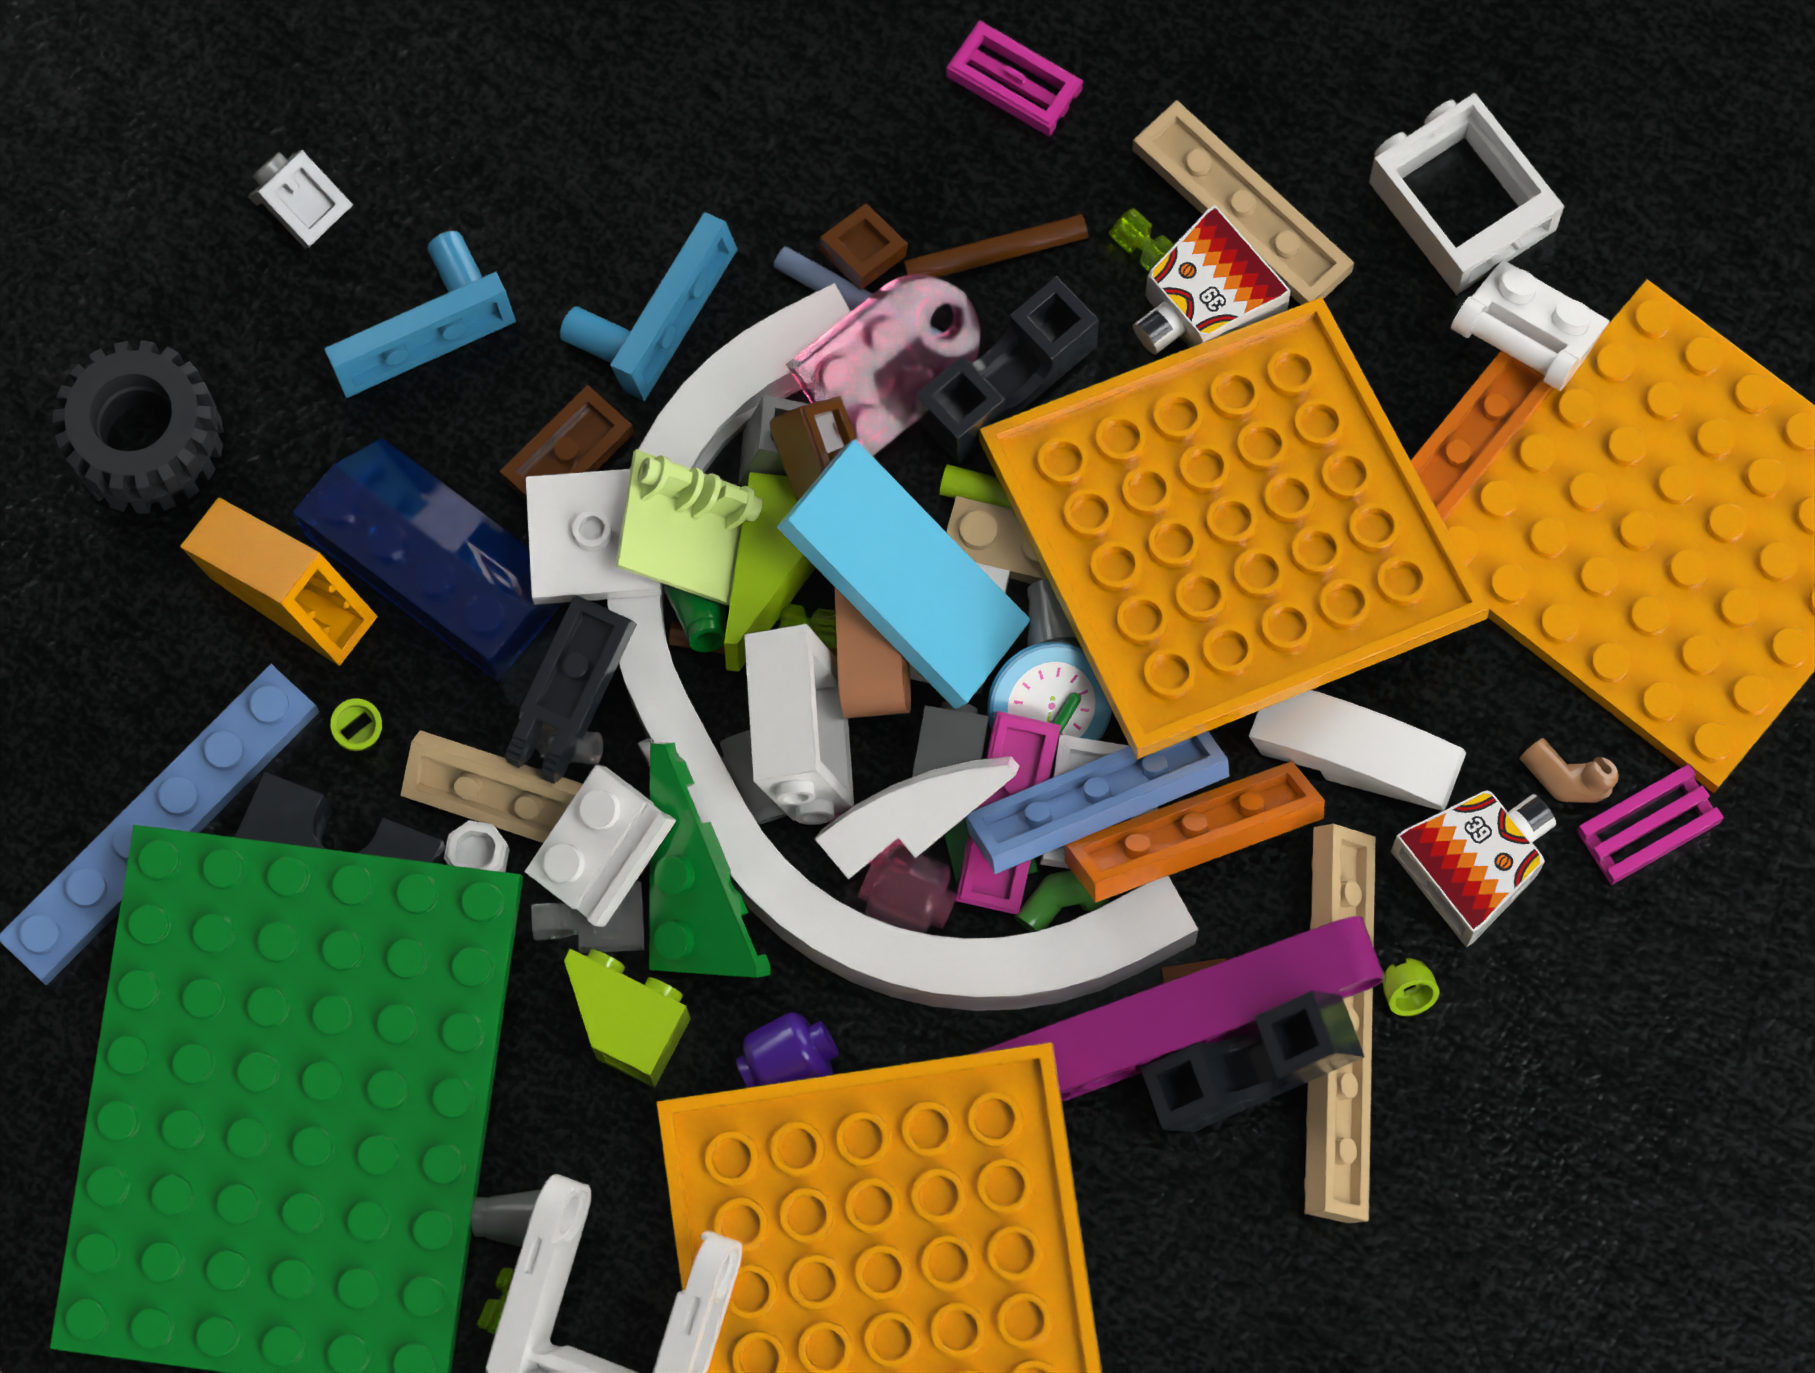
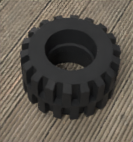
(109, 390)

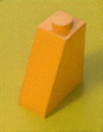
(280, 579)

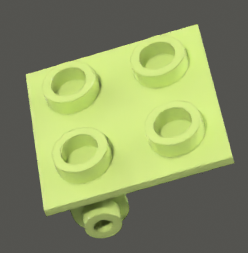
(683, 526)

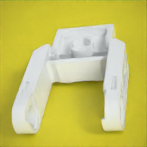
(542, 1275)

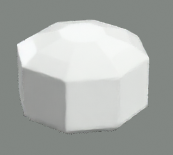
(477, 847)

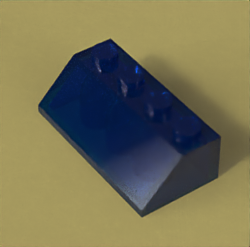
(427, 554)

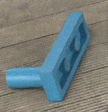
(463, 315)
(645, 351)

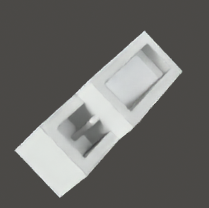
(1359, 748)
(913, 811)

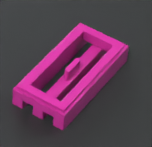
(1042, 120)
(1695, 797)

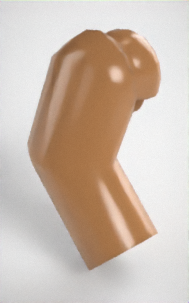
(1570, 781)

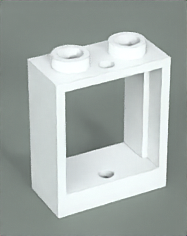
(1505, 239)
(798, 724)

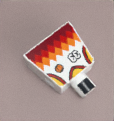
(1208, 287)
(1475, 858)

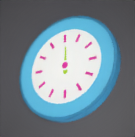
(1039, 683)

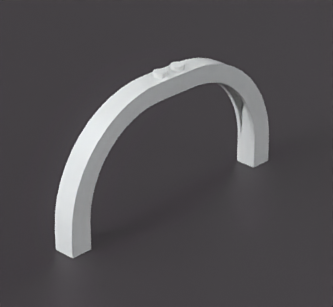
(897, 962)

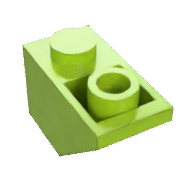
(626, 1021)

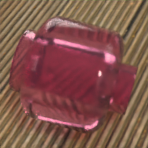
(908, 890)

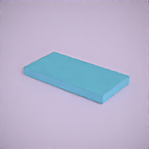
(904, 573)

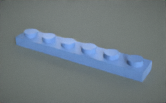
(180, 798)

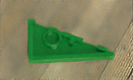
(692, 899)

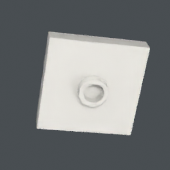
(577, 537)

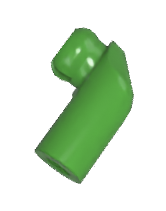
(1052, 894)

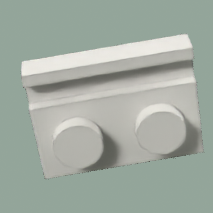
(600, 846)

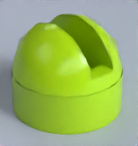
(346, 714)
(1414, 999)

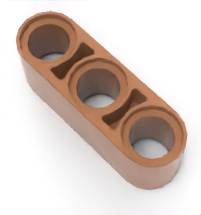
(870, 669)

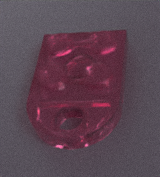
(887, 355)

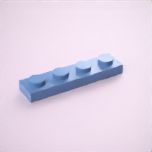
(1091, 799)

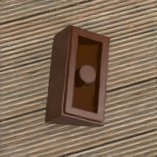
(811, 439)

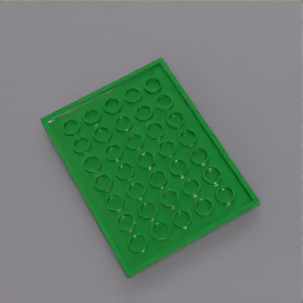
(287, 1109)

